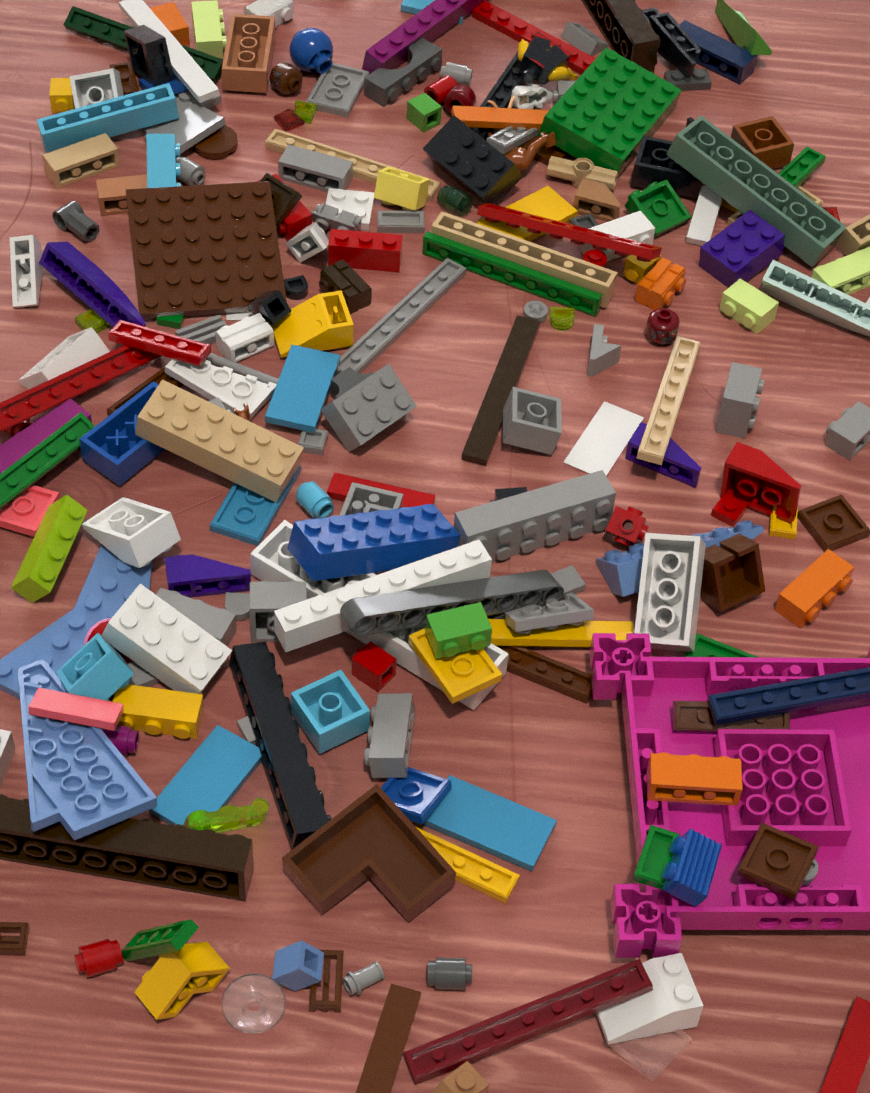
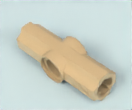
(579, 169)

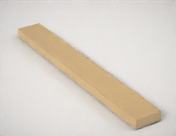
(362, 167)
(668, 401)

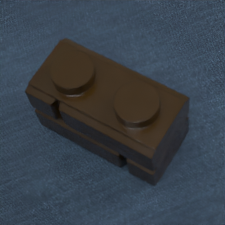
(344, 278)

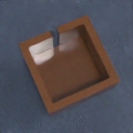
(732, 572)

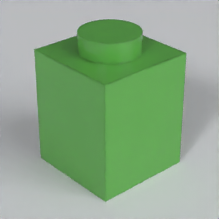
(424, 112)

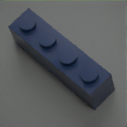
(721, 55)

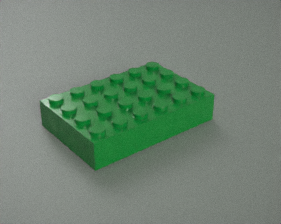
(610, 111)

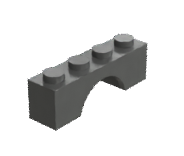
(387, 84)

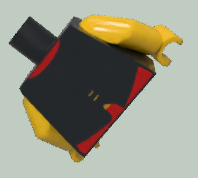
(544, 61)

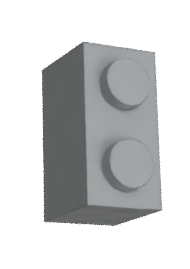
(850, 432)

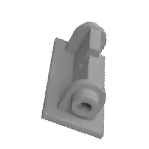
(327, 218)

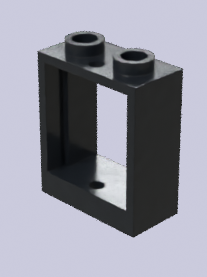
(151, 56)

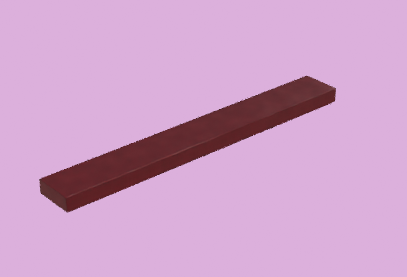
(527, 1021)

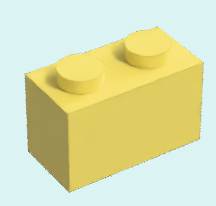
(401, 188)

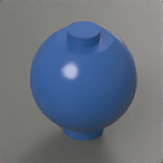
(311, 50)

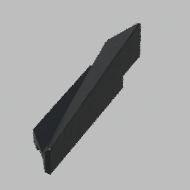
(675, 43)

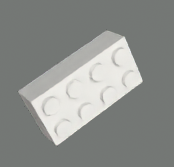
(670, 590)
(165, 642)

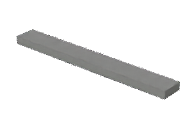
(401, 317)

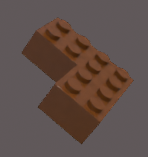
(374, 843)

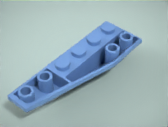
(624, 568)

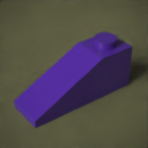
(676, 462)
(204, 577)

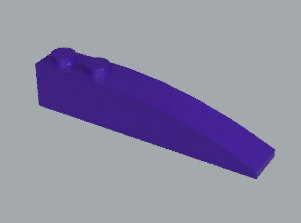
(89, 283)

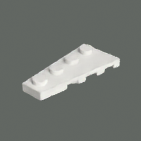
(222, 383)

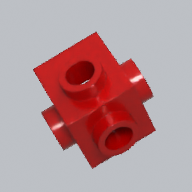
(620, 518)

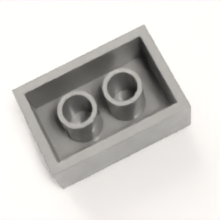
(368, 408)

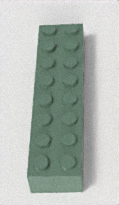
(755, 187)

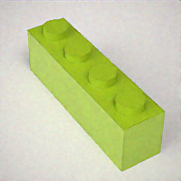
(49, 549)

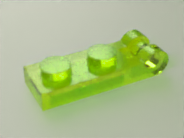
(228, 817)

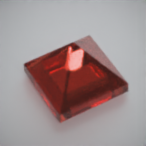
(289, 119)

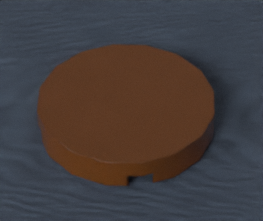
(218, 144)

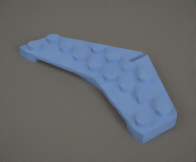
(102, 595)

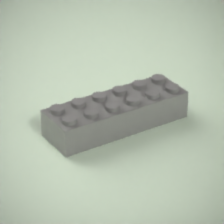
(539, 516)

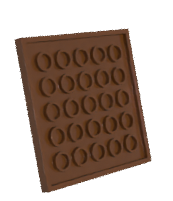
(203, 248)

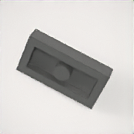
(698, 81)

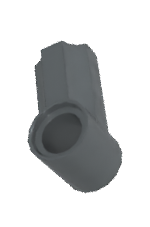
(73, 218)

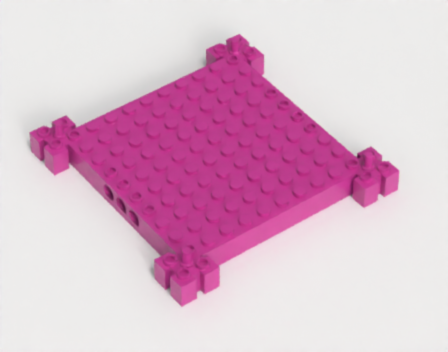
(793, 779)

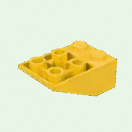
(316, 324)

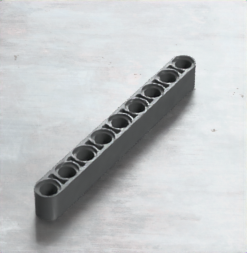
(409, 607)

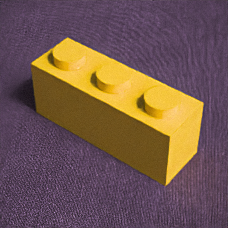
(161, 711)

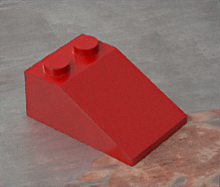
(760, 483)

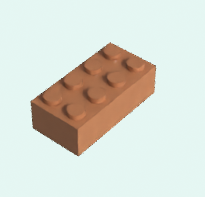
(248, 53)

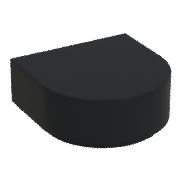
(296, 287)

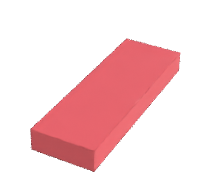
(76, 709)

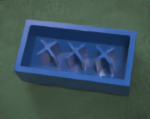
(113, 445)

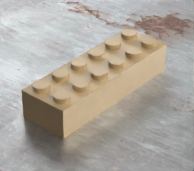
(219, 440)

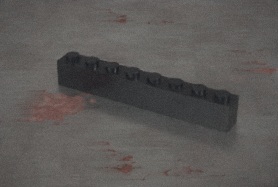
(278, 741)

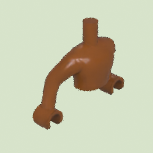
(523, 158)

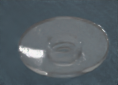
(250, 991)

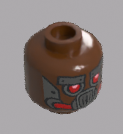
(286, 78)

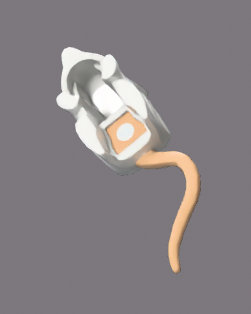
(527, 97)

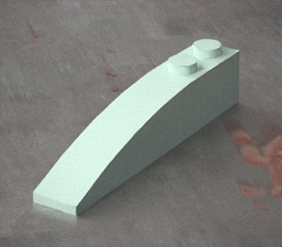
(816, 298)

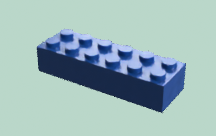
(370, 541)

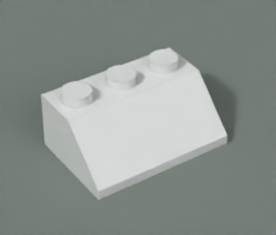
(66, 356)

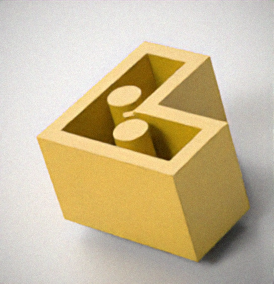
(179, 976)

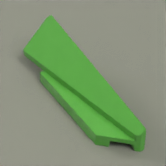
(740, 30)

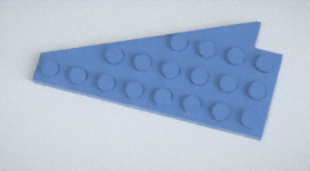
(74, 767)

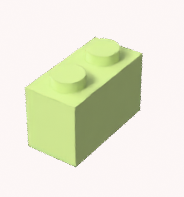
(748, 306)

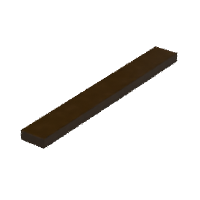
(506, 375)

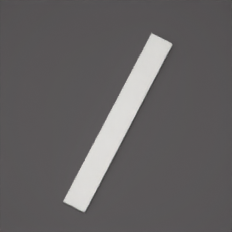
(182, 63)

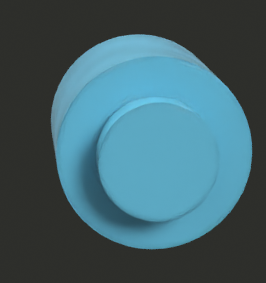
(314, 500)

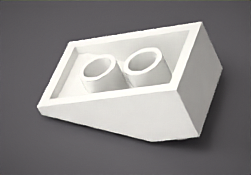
(134, 531)
(669, 1006)

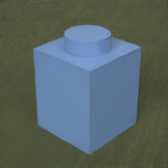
(298, 966)

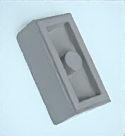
(583, 38)

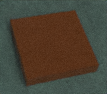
(833, 523)
(778, 861)

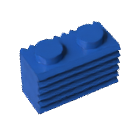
(691, 867)

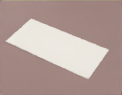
(603, 439)

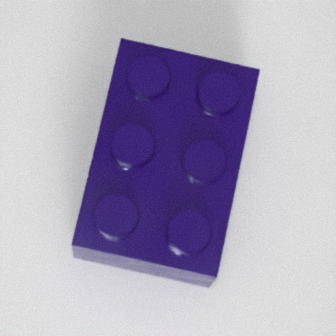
(741, 249)

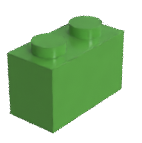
(458, 630)

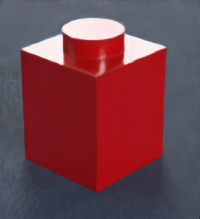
(373, 666)

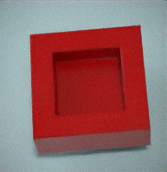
(729, 510)

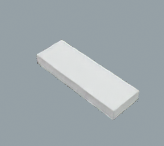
(704, 217)

